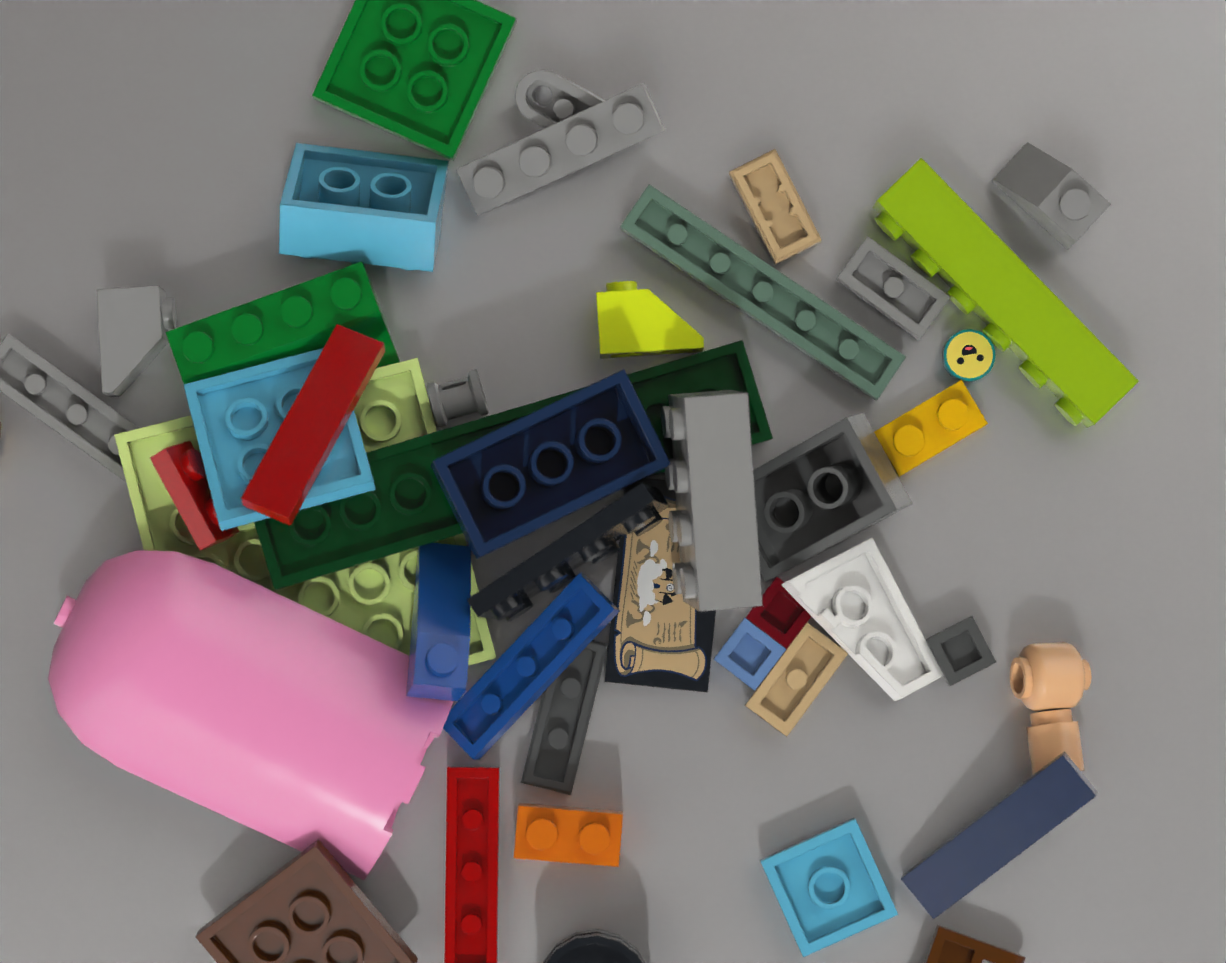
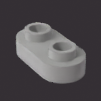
(566, 98)

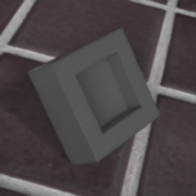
(960, 651)

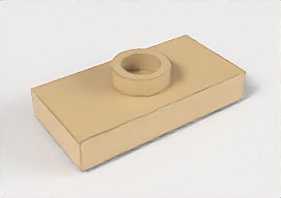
(775, 207)

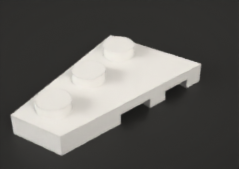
(868, 618)

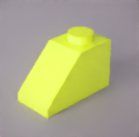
(641, 324)

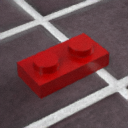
(187, 484)

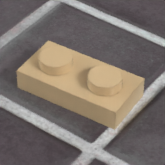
(796, 679)

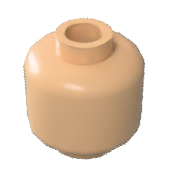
(1049, 676)

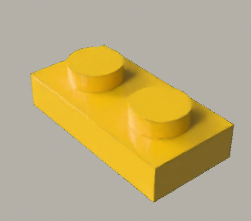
(930, 428)

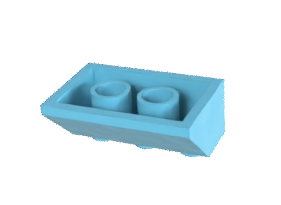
(363, 207)

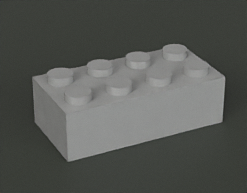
(713, 500)

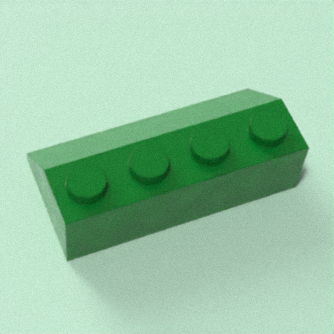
(282, 325)

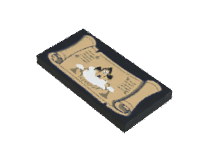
(656, 634)

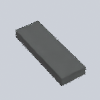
(564, 722)

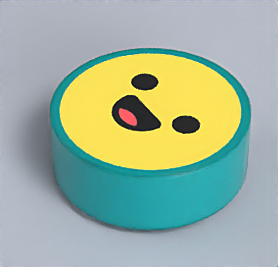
(968, 355)

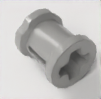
(457, 398)

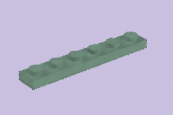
(762, 292)

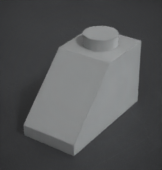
(1051, 194)
(131, 332)

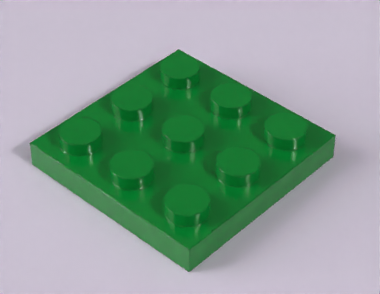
(416, 67)

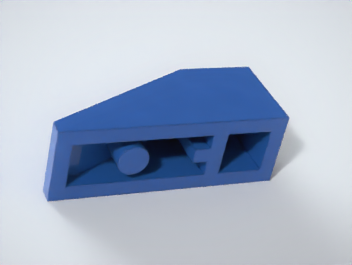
(440, 623)

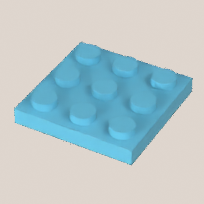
(238, 420)

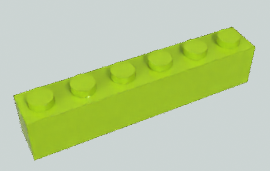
(1003, 294)

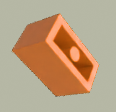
(568, 834)

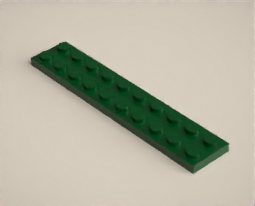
(408, 500)

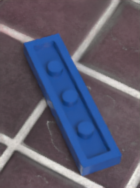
(529, 666)

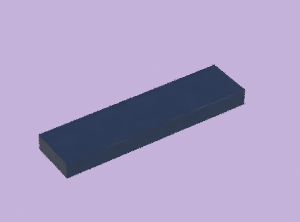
(999, 835)

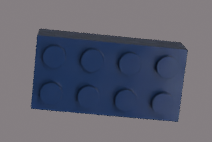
(550, 464)

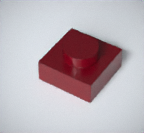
(780, 615)

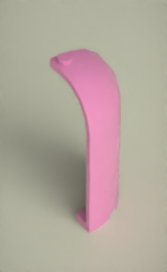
(243, 702)

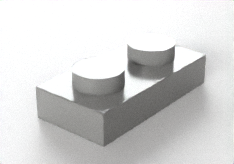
(893, 288)

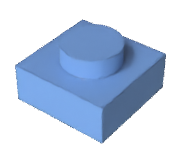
(749, 654)

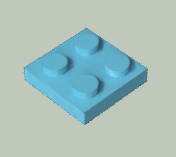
(828, 887)

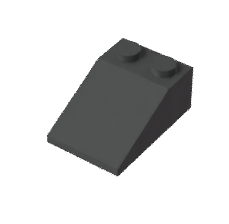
(823, 494)

